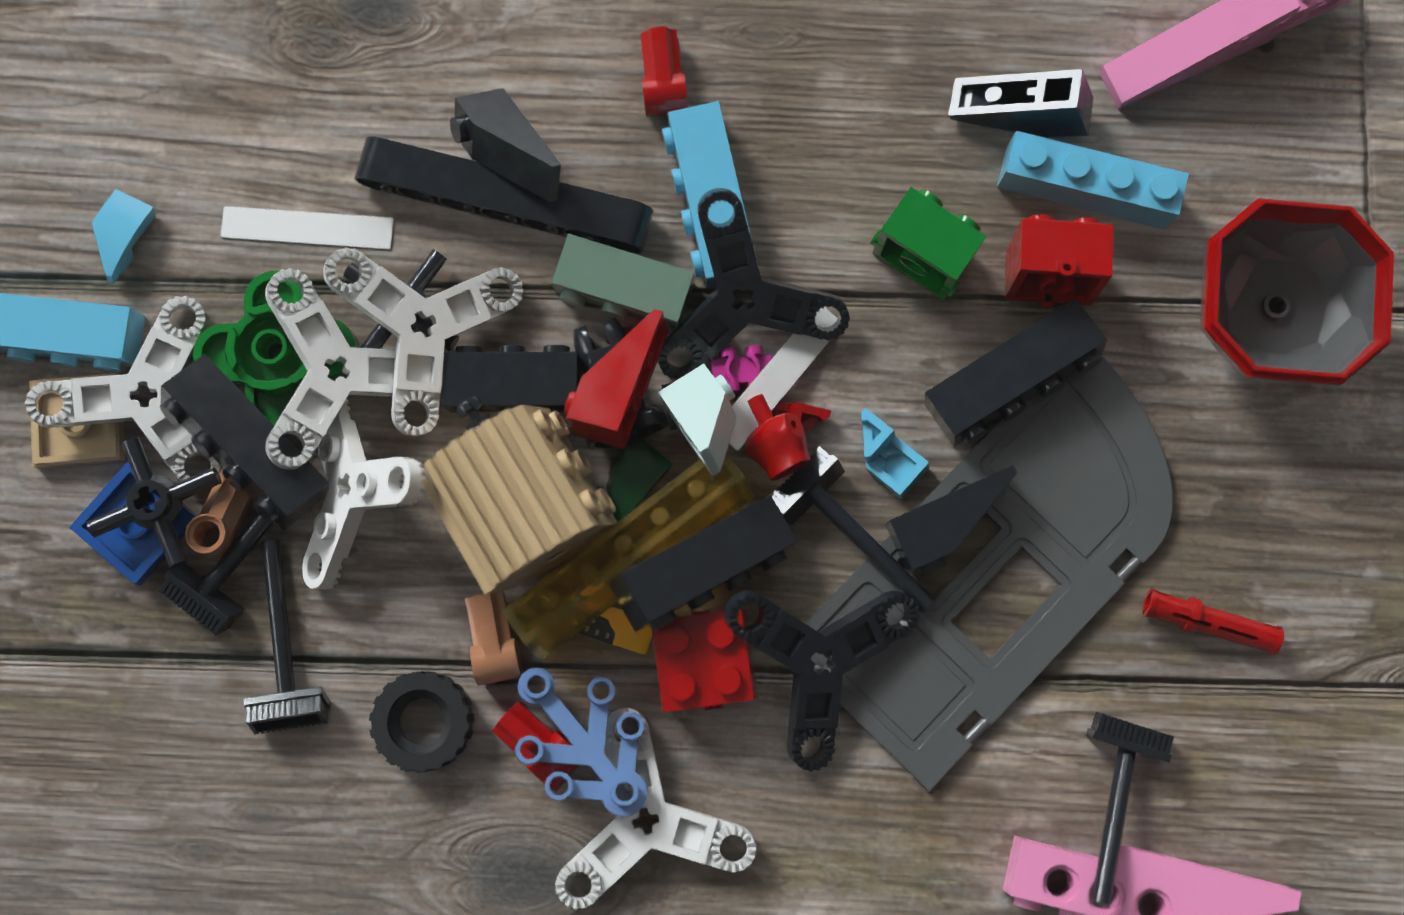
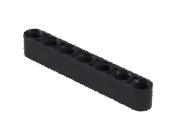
(481, 191)

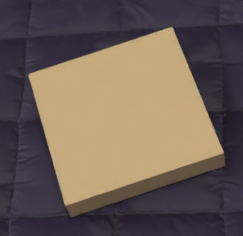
(74, 443)

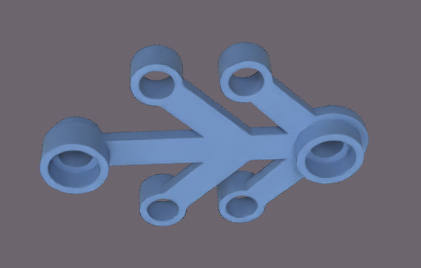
(586, 748)

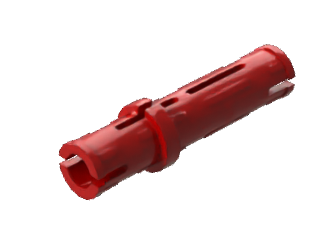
(1194, 616)

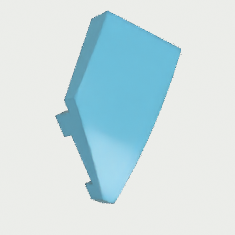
(118, 229)
(889, 457)

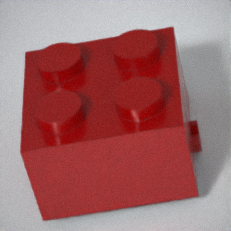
(1058, 260)
(703, 663)

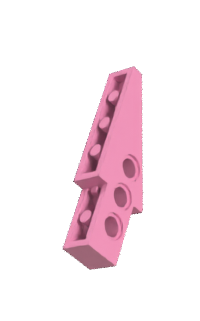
(1204, 42)
(1177, 884)

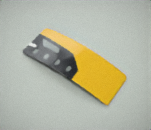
(616, 630)

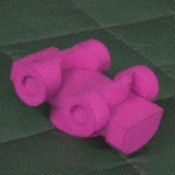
(740, 369)

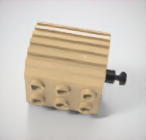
(515, 494)

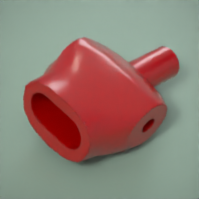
(777, 442)

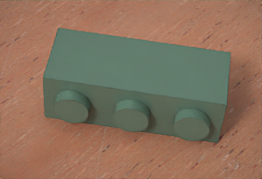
(621, 282)

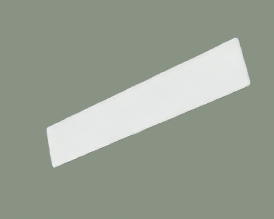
(307, 227)
(778, 377)

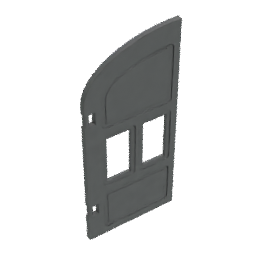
(1081, 496)

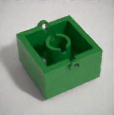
(928, 242)

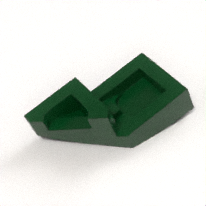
(635, 476)

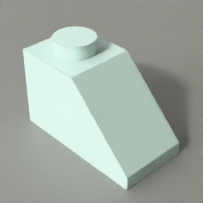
(702, 414)

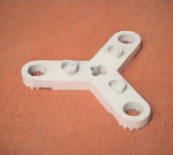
(393, 306)
(316, 342)
(109, 397)
(353, 488)
(677, 832)

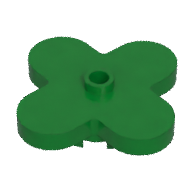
(247, 349)

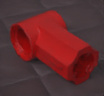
(663, 82)
(522, 722)

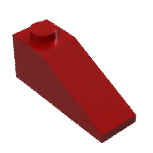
(616, 385)

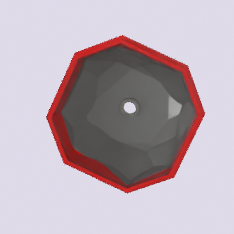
(1323, 273)

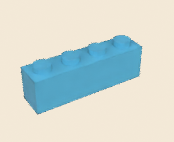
(704, 163)
(1092, 180)
(69, 332)

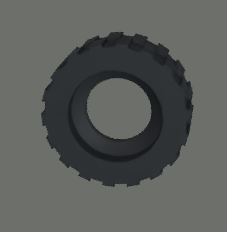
(388, 711)

